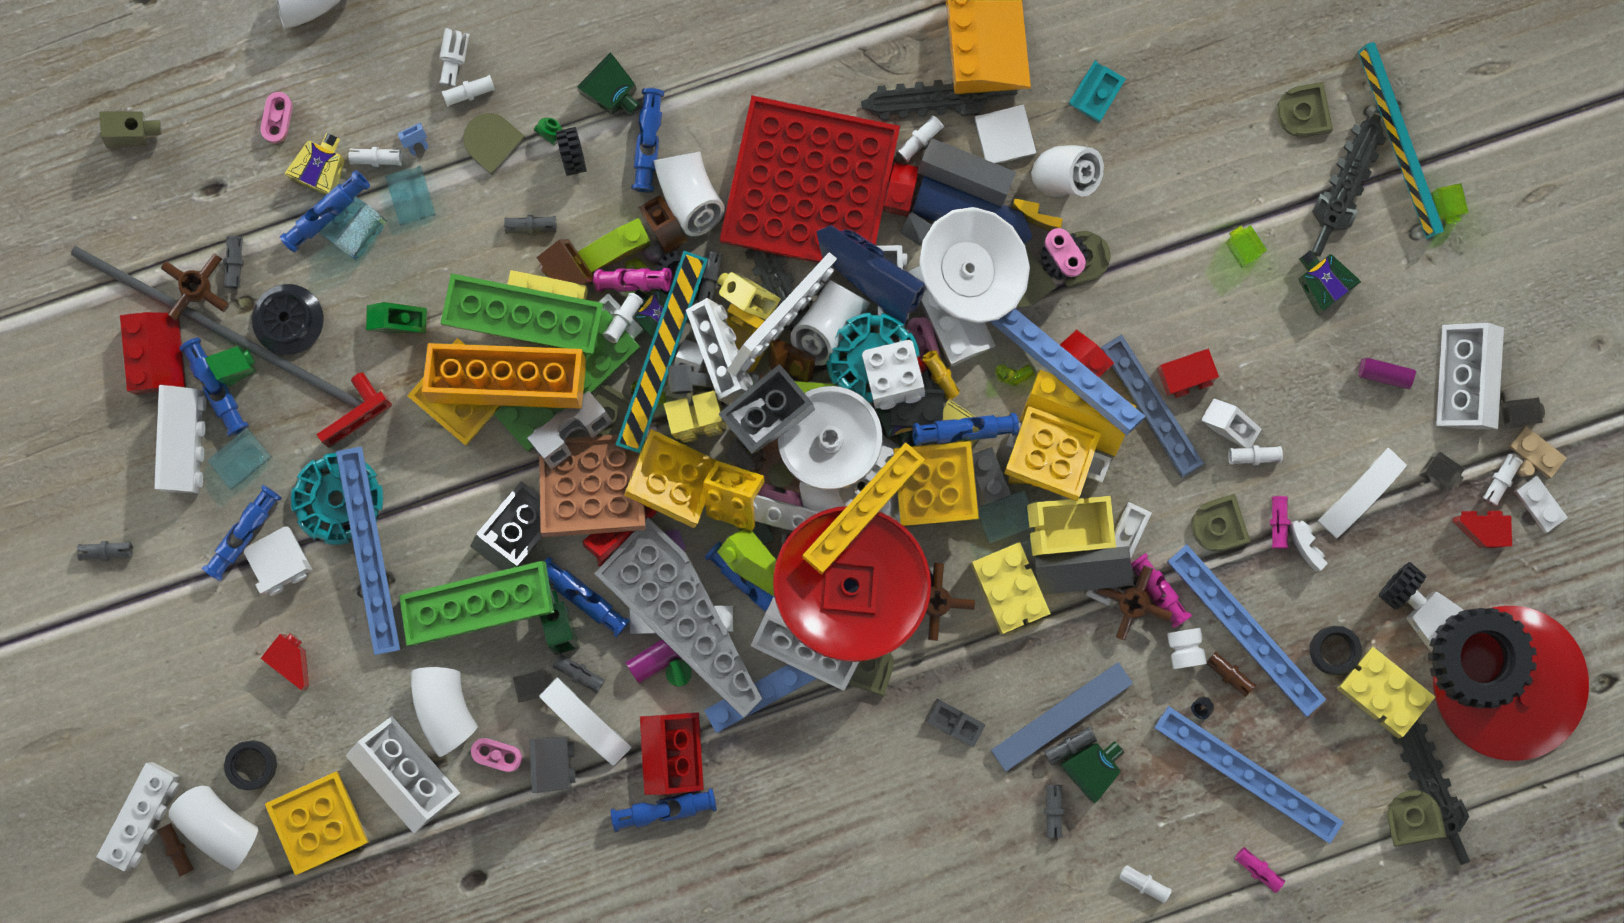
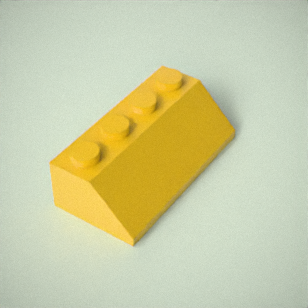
(1057, 399)

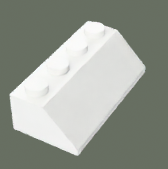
(956, 337)
(1470, 376)
(179, 440)
(778, 641)
(402, 774)

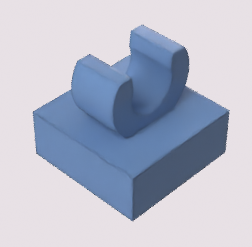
(413, 135)

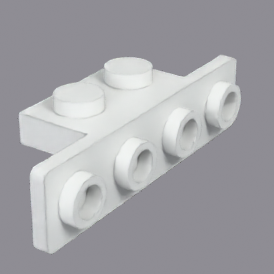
(780, 513)

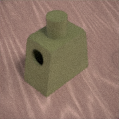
(117, 127)

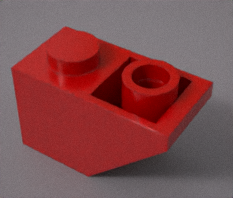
(1488, 530)

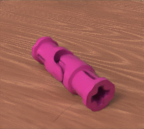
(632, 280)
(1169, 602)

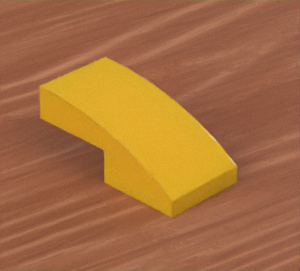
(1030, 212)

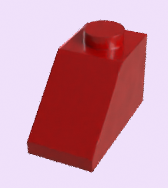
(901, 189)
(1087, 353)
(288, 659)

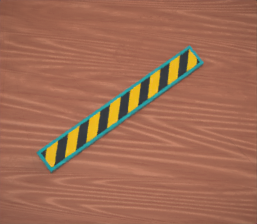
(1400, 140)
(661, 352)

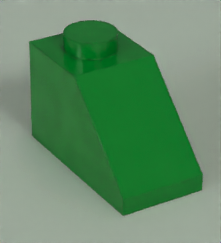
(395, 318)
(231, 365)

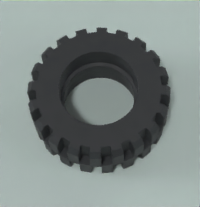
(1515, 650)

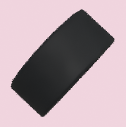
(1350, 636)
(230, 761)

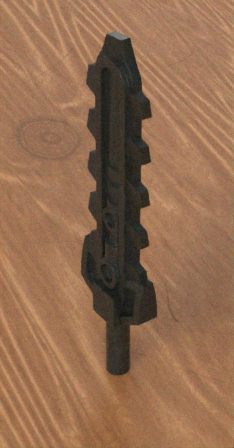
(926, 98)
(1336, 208)
(774, 279)
(1428, 776)

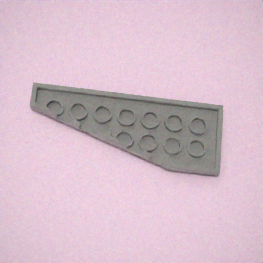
(667, 594)

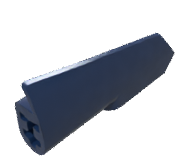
(938, 199)
(871, 273)

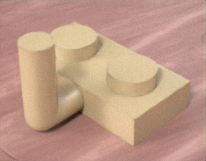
(1536, 454)

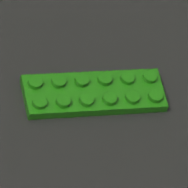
(522, 313)
(606, 360)
(476, 603)

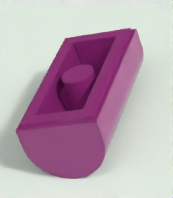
(1386, 373)
(651, 661)

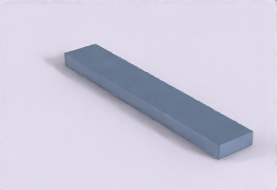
(1152, 405)
(1061, 716)

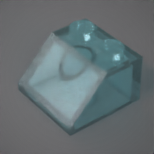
(354, 228)

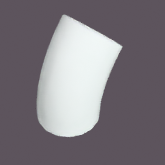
(301, 11)
(1068, 171)
(689, 193)
(824, 318)
(441, 708)
(213, 826)

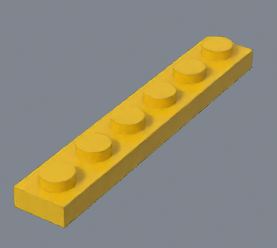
(863, 508)

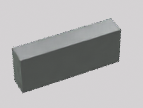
(966, 172)
(1084, 570)

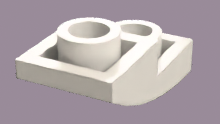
(1302, 539)

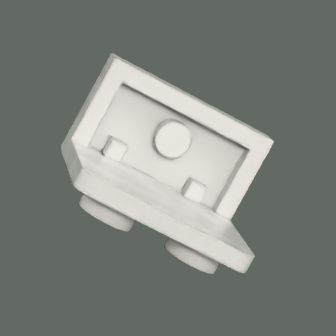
(893, 374)
(277, 561)

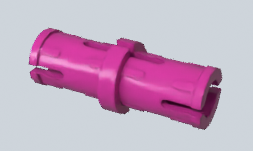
(1279, 522)
(1259, 870)

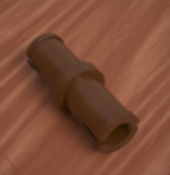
(1230, 674)
(175, 849)

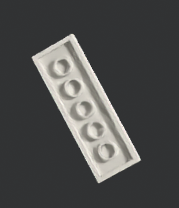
(783, 315)

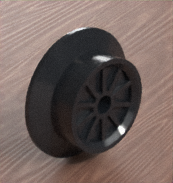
(299, 330)

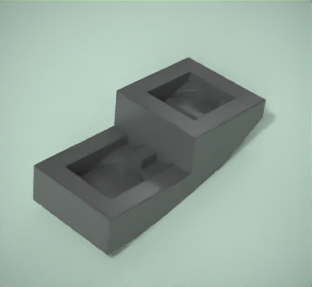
(955, 722)

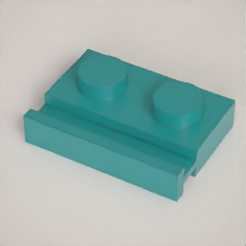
(1097, 91)

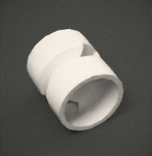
(1186, 648)

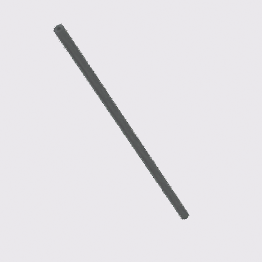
(217, 328)

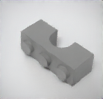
(551, 438)

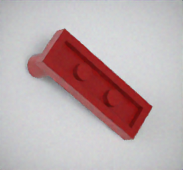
(373, 405)
(603, 544)

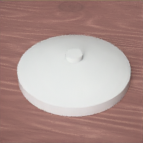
(835, 442)

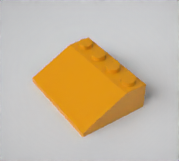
(987, 45)

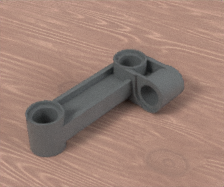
(684, 381)

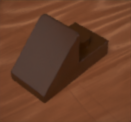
(792, 360)

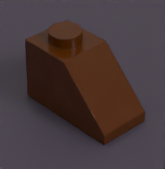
(663, 224)
(564, 263)

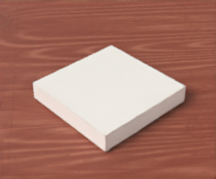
(1005, 135)

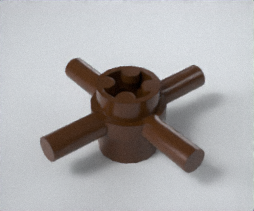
(203, 291)
(948, 602)
(1133, 613)

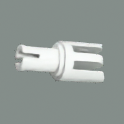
(452, 55)

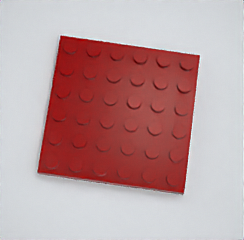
(804, 173)

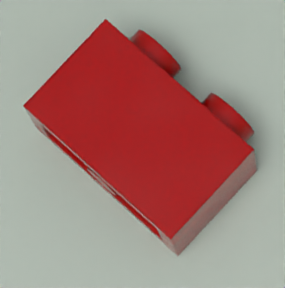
(1188, 372)

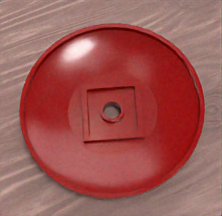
(860, 624)
(1542, 714)

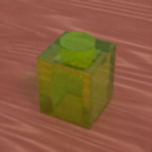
(1450, 203)
(1245, 245)

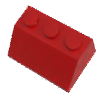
(151, 352)
(671, 753)

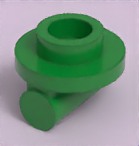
(547, 129)
(678, 673)

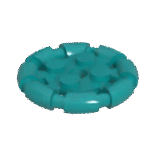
(861, 325)
(320, 500)

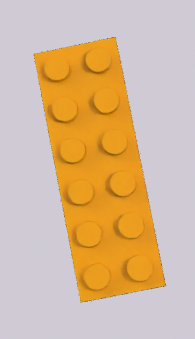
(504, 375)

